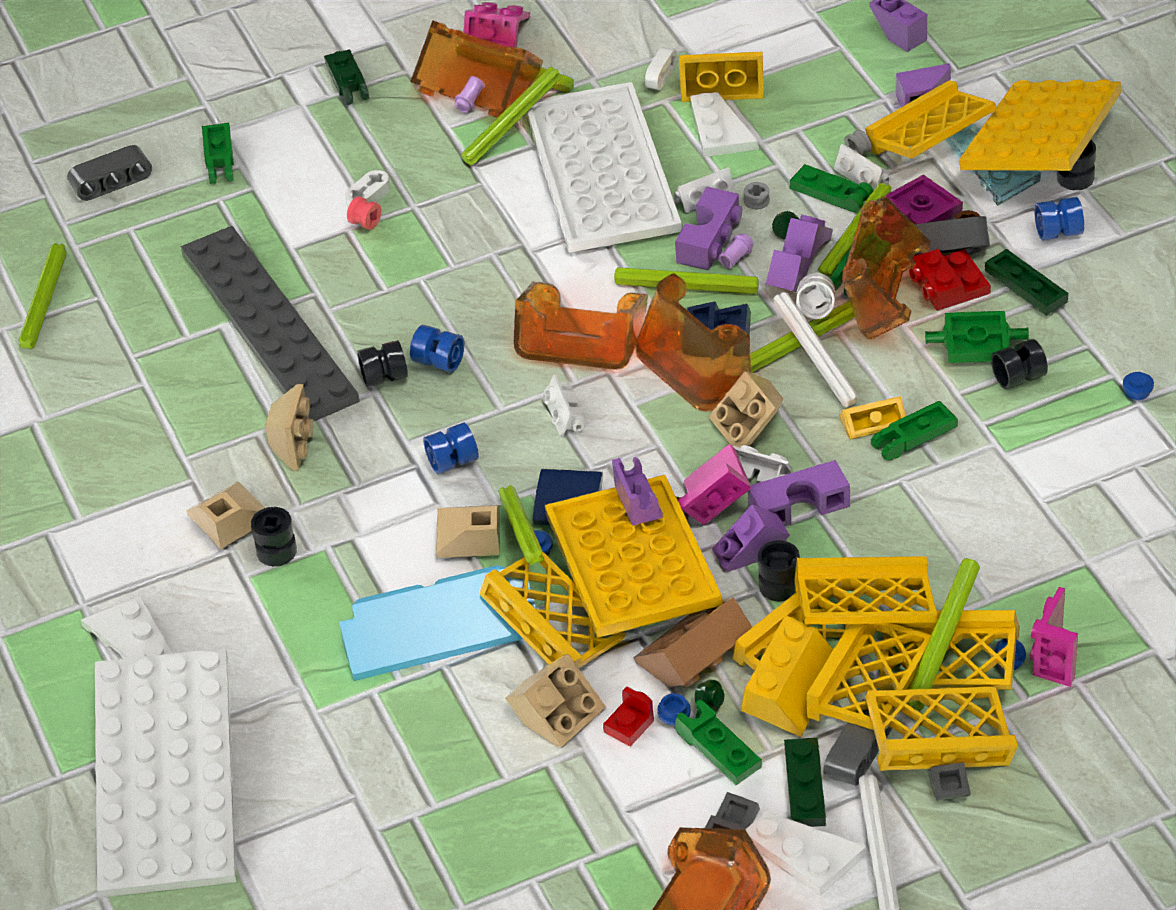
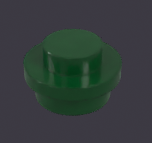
(781, 223)
(711, 693)

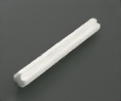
(815, 349)
(878, 843)

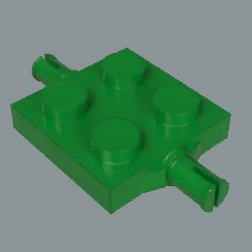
(975, 335)

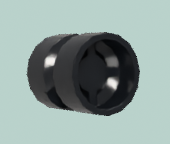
(1083, 171)
(383, 363)
(1017, 364)
(273, 536)
(777, 570)

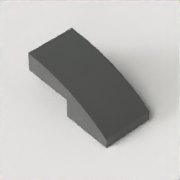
(949, 781)
(734, 813)

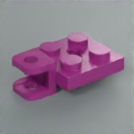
(925, 201)

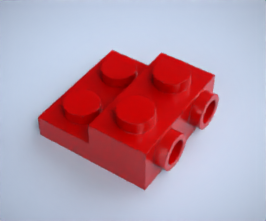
(948, 278)

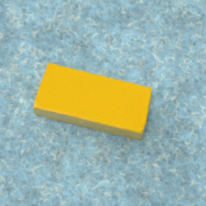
(871, 417)

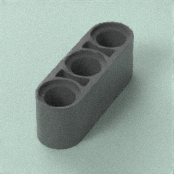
(109, 172)
(956, 234)
(852, 752)

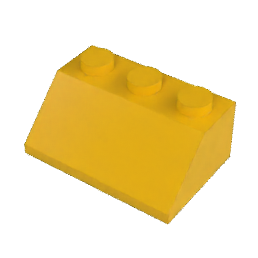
(729, 74)
(785, 676)

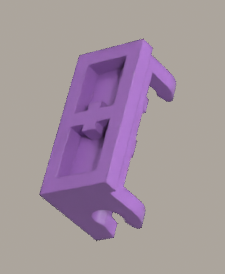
(635, 493)

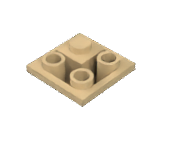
(746, 409)
(290, 427)
(226, 514)
(468, 531)
(556, 701)

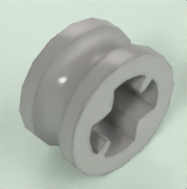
(858, 141)
(756, 195)

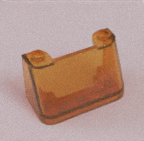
(453, 57)
(875, 265)
(576, 335)
(688, 354)
(714, 871)

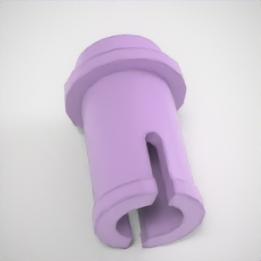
(469, 94)
(740, 246)

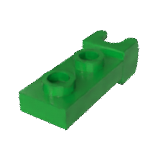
(718, 743)

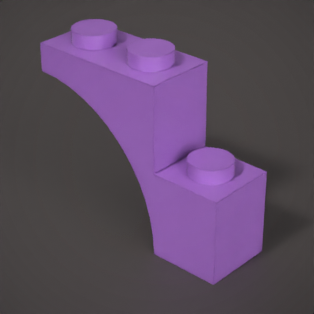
(800, 246)

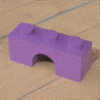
(703, 242)
(818, 485)

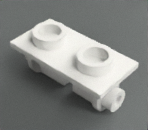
(859, 168)
(691, 192)
(563, 407)
(768, 466)

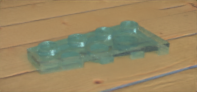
(1000, 183)

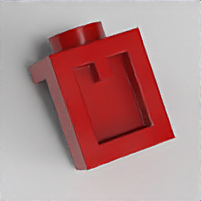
(631, 717)

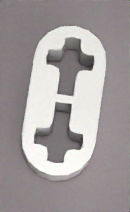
(661, 68)
(371, 187)

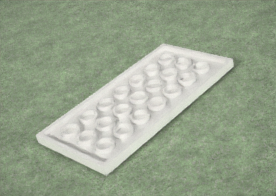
(602, 167)
(163, 773)

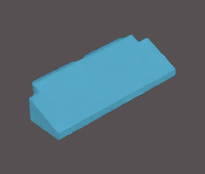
(423, 624)

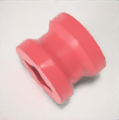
(364, 213)

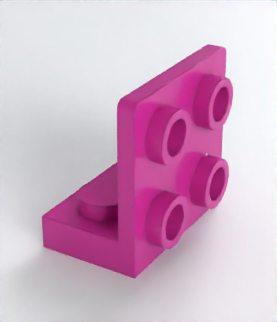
(495, 23)
(714, 486)
(1054, 646)

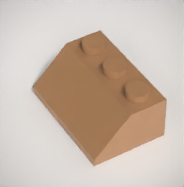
(694, 644)

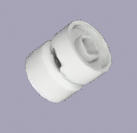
(815, 296)

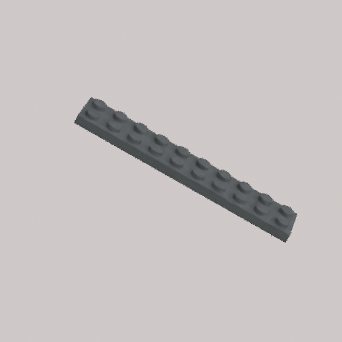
(268, 321)

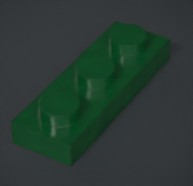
(1026, 282)
(805, 781)

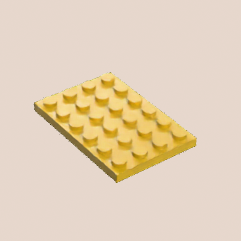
(1041, 125)
(628, 571)

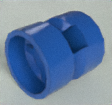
(1061, 218)
(437, 348)
(448, 448)

